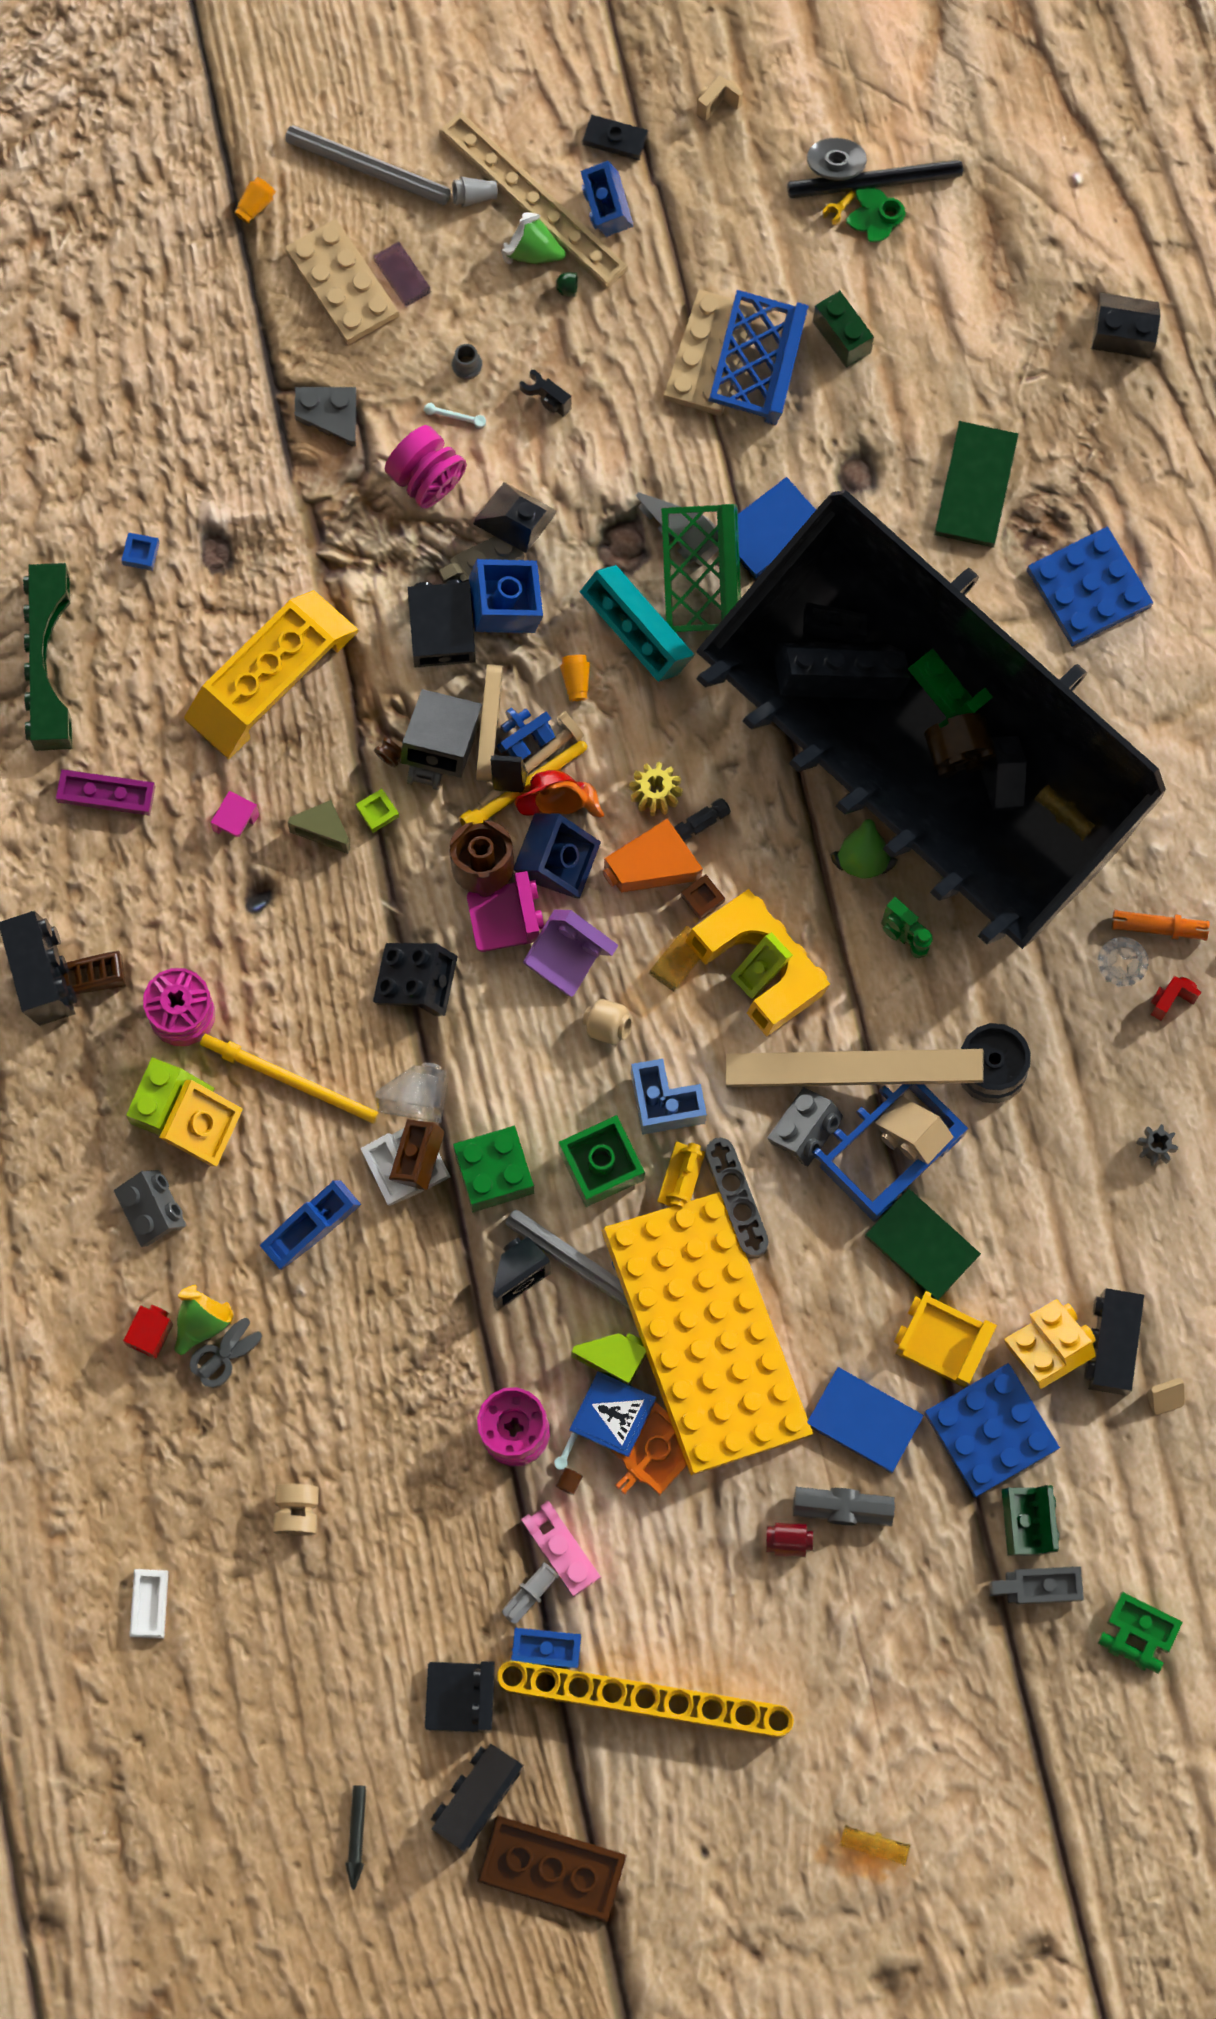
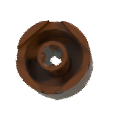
(482, 857)

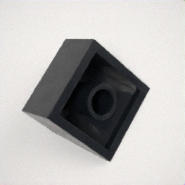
(1126, 325)

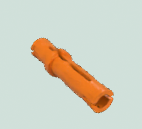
(1162, 925)

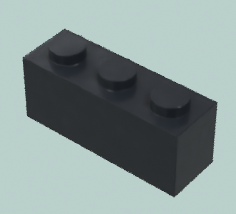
(1115, 1342)

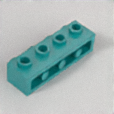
(637, 623)

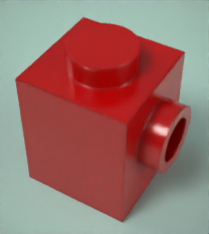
(148, 1331)

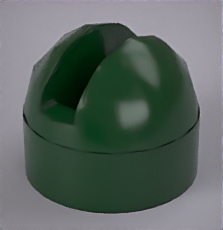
(567, 284)

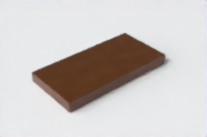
(552, 1868)

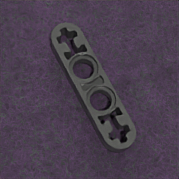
(734, 1198)

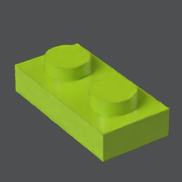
(761, 965)

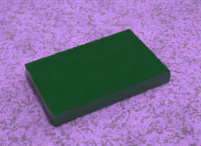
(922, 1244)

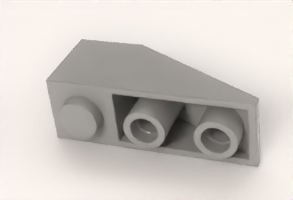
(677, 522)

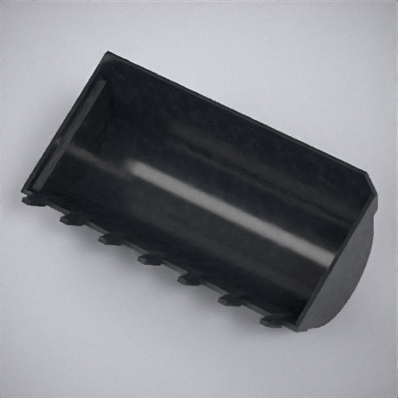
(1007, 862)

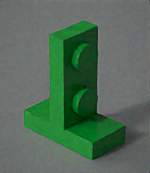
(945, 687)

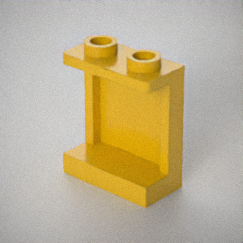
(944, 1340)

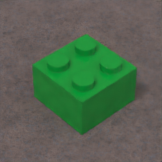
(601, 1161)
(493, 1168)

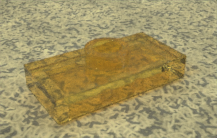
(675, 962)

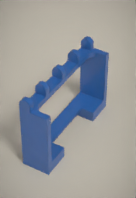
(892, 1192)

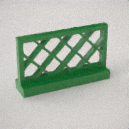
(728, 562)

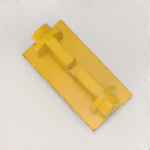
(681, 1174)

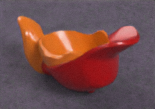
(558, 793)

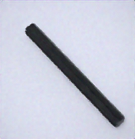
(876, 179)

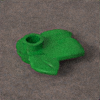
(872, 216)

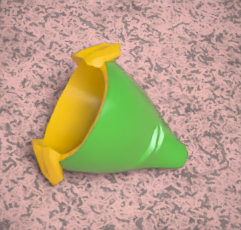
(199, 1319)

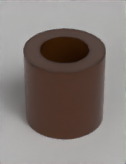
(569, 1481)

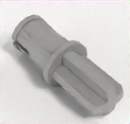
(529, 1593)

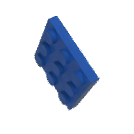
(1089, 586)
(991, 1430)

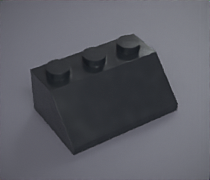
(476, 1797)

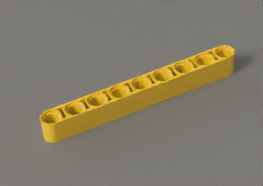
(661, 1694)

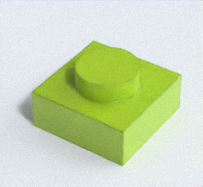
(377, 810)

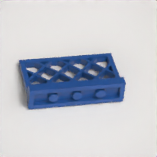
(782, 366)

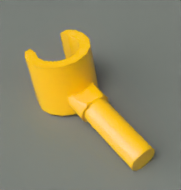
(838, 208)

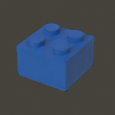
(506, 596)

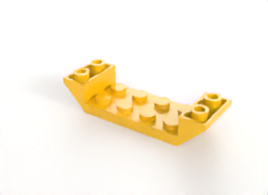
(266, 670)

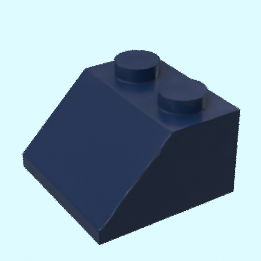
(557, 854)

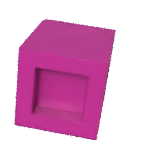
(234, 815)

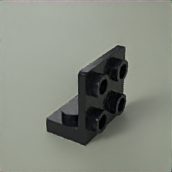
(416, 976)
(460, 1697)

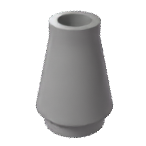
(472, 191)

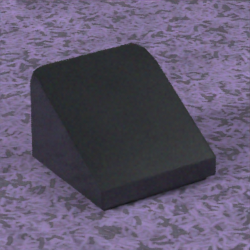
(508, 773)

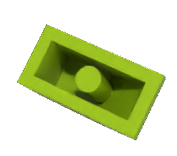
(613, 1356)

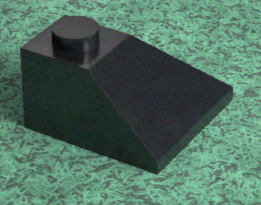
(515, 517)
(518, 1270)

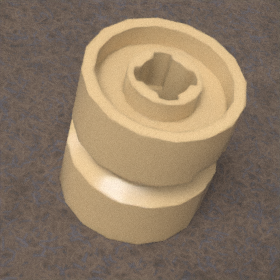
(295, 1497)

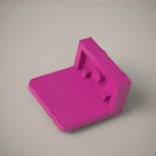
(506, 916)

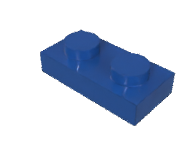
(546, 1648)

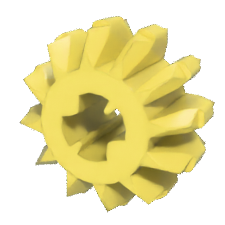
(657, 800)

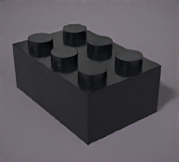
(38, 968)

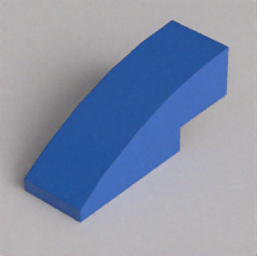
(310, 1224)

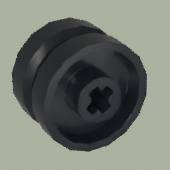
(1012, 1055)

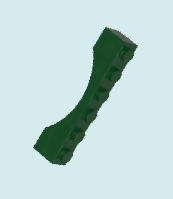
(48, 598)

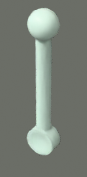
(479, 421)
(561, 1462)

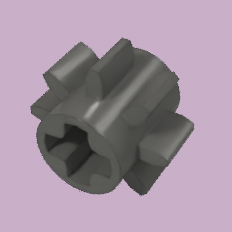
(1158, 1153)

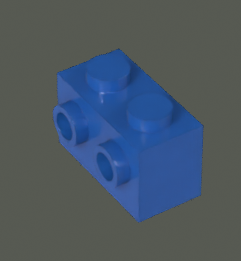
(606, 199)

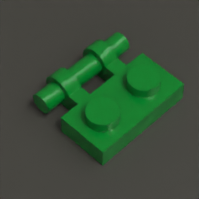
(903, 924)
(1144, 1623)

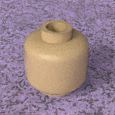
(608, 1021)

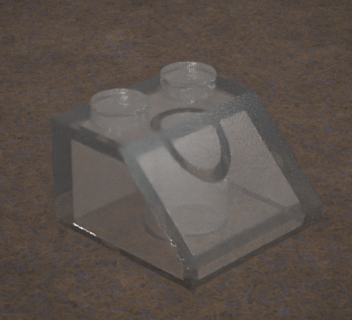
(415, 1093)

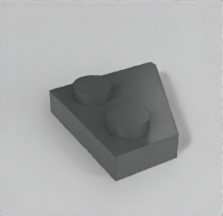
(329, 410)

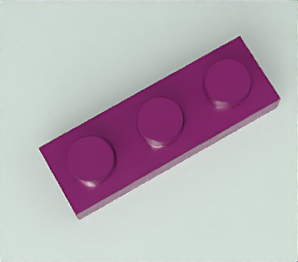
(105, 792)

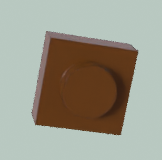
(702, 897)

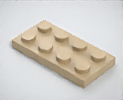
(342, 281)
(700, 352)

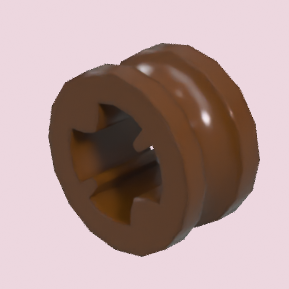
(389, 752)

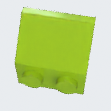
(158, 1095)

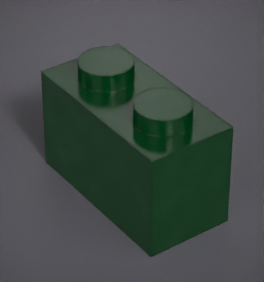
(843, 328)

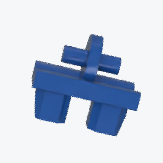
(538, 728)

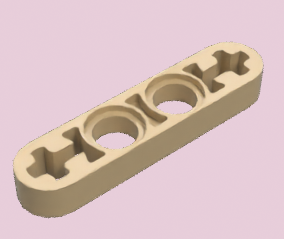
(489, 721)

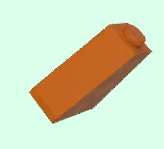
(652, 861)

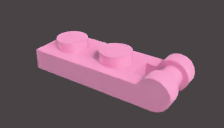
(561, 1550)

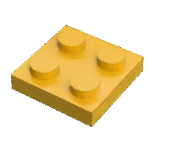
(201, 1123)

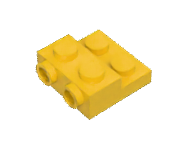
(1052, 1343)

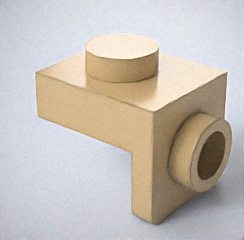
(712, 97)

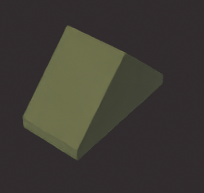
(321, 826)

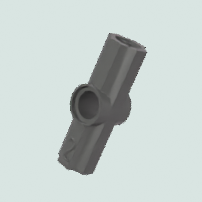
(843, 1506)

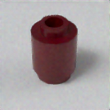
(789, 1540)

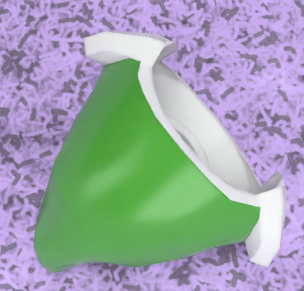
(532, 243)

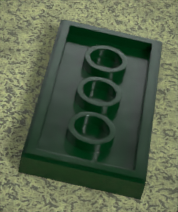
(976, 484)

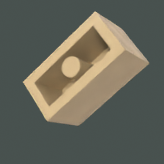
(913, 1130)

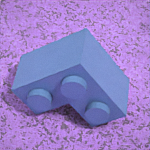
(664, 1107)

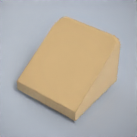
(1166, 1396)

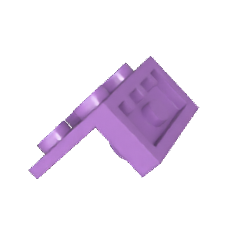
(567, 950)

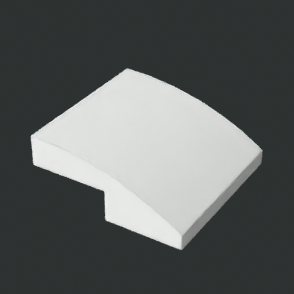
(380, 1158)

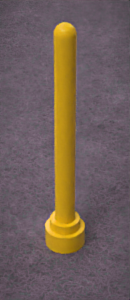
(478, 816)

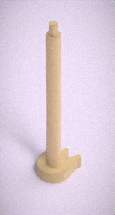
(570, 731)

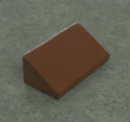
(417, 1154)

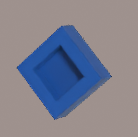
(140, 551)

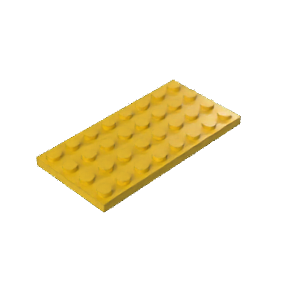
(706, 1333)

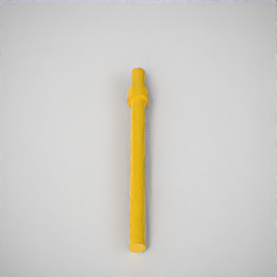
(233, 1053)

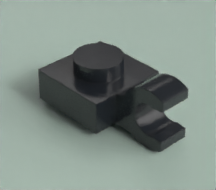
(551, 395)

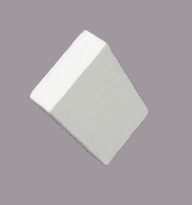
(149, 1603)

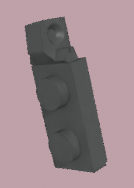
(1040, 1585)

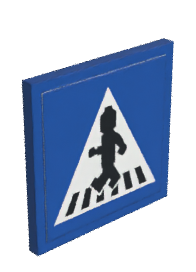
(613, 1414)

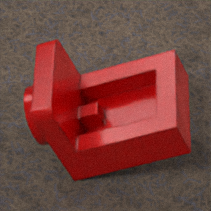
(1179, 987)

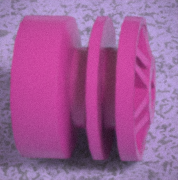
(425, 466)
(184, 1023)
(504, 1410)

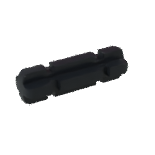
(703, 819)

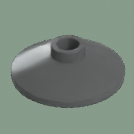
(836, 158)

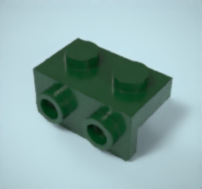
(1030, 1521)

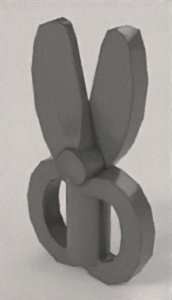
(229, 1349)

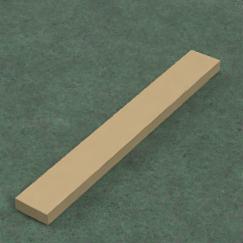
(533, 198)
(854, 1068)

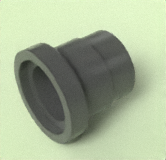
(470, 369)

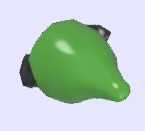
(864, 853)

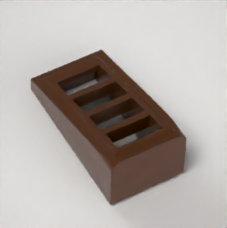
(101, 960)

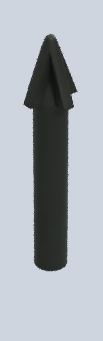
(354, 1865)

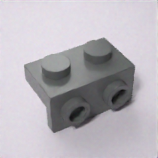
(806, 1125)
(149, 1206)

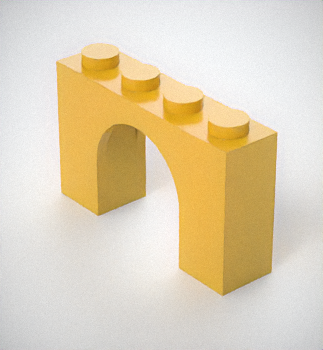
(749, 921)

